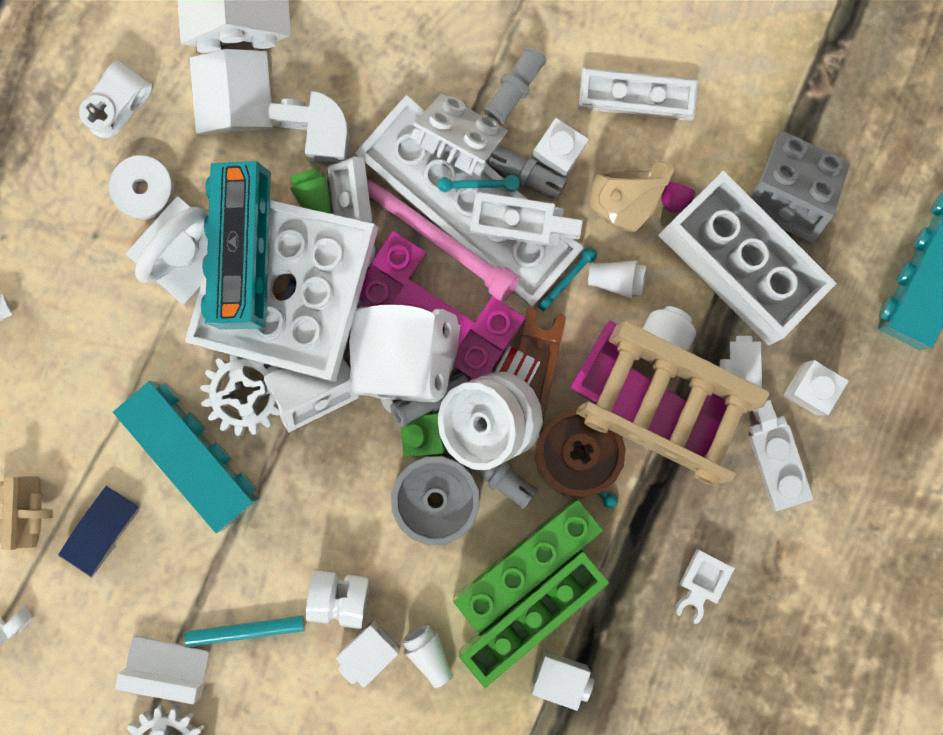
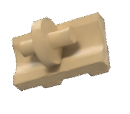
(21, 512)

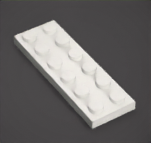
(415, 177)

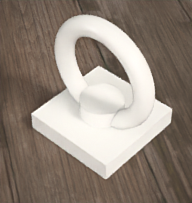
(173, 251)

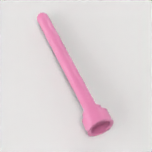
(498, 280)

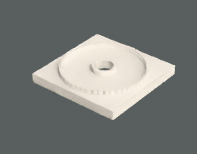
(313, 325)

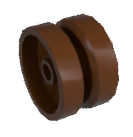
(572, 477)

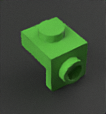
(422, 437)

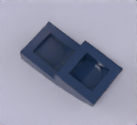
(98, 531)

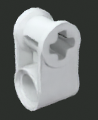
(118, 96)

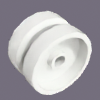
(490, 420)

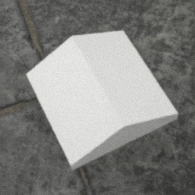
(231, 91)

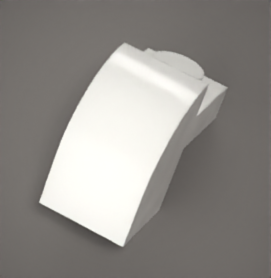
(325, 125)

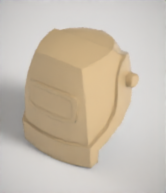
(629, 196)

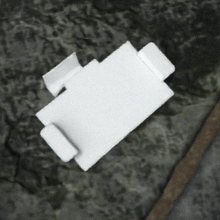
(745, 359)

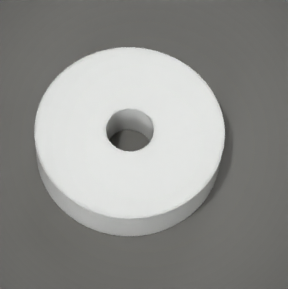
(127, 177)

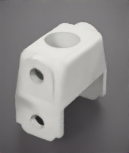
(402, 352)

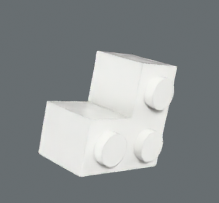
(220, 22)

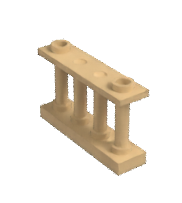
(704, 380)

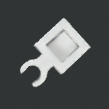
(705, 579)

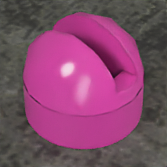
(676, 197)

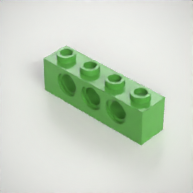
(526, 564)
(532, 618)

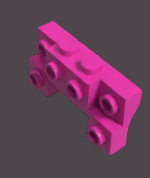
(391, 284)
(594, 376)

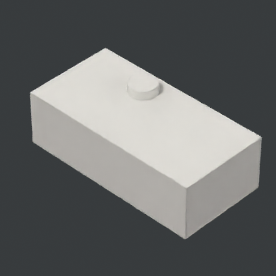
(747, 259)

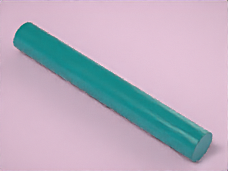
(244, 631)

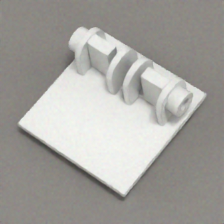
(461, 128)

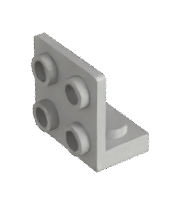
(800, 186)

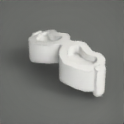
(15, 624)

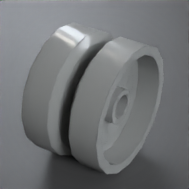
(421, 519)

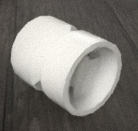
(337, 599)

